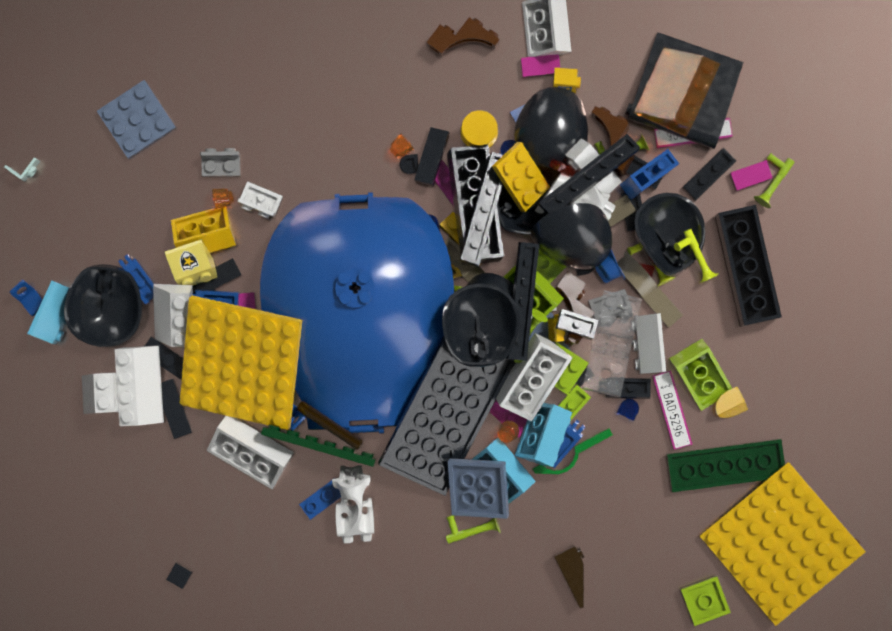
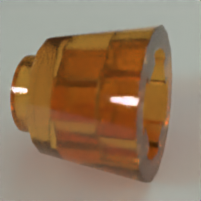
(401, 146)
(222, 197)
(508, 431)

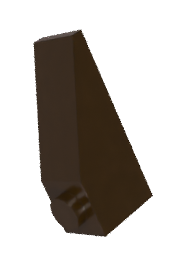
(572, 568)

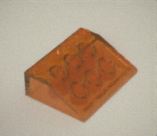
(677, 89)

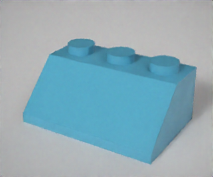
(50, 316)
(544, 435)
(517, 476)

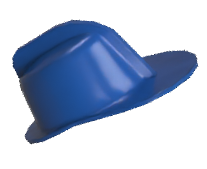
(609, 269)

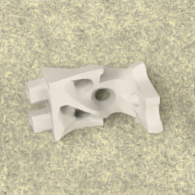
(592, 196)
(357, 522)

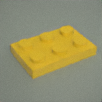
(521, 176)

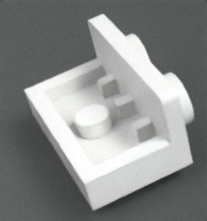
(260, 199)

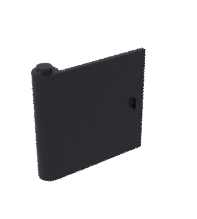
(715, 106)

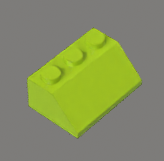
(545, 296)

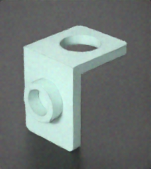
(28, 172)

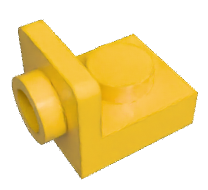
(554, 334)

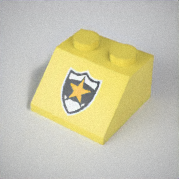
(191, 264)

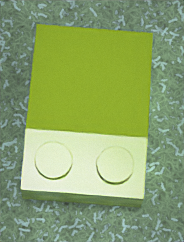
(701, 374)

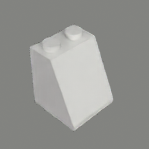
(100, 393)

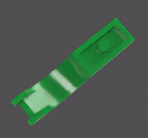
(540, 469)

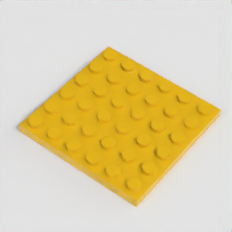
(240, 362)
(782, 543)

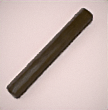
(329, 425)

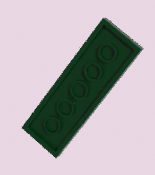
(312, 443)
(724, 465)

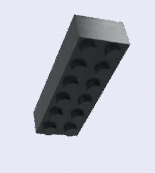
(466, 174)
(748, 265)

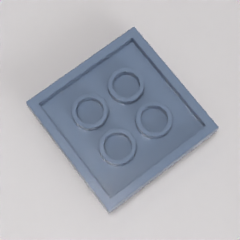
(136, 119)
(478, 488)

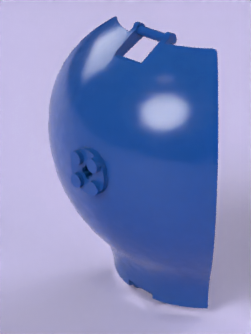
(369, 347)

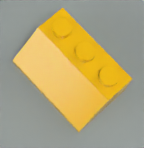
(209, 226)

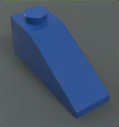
(649, 174)

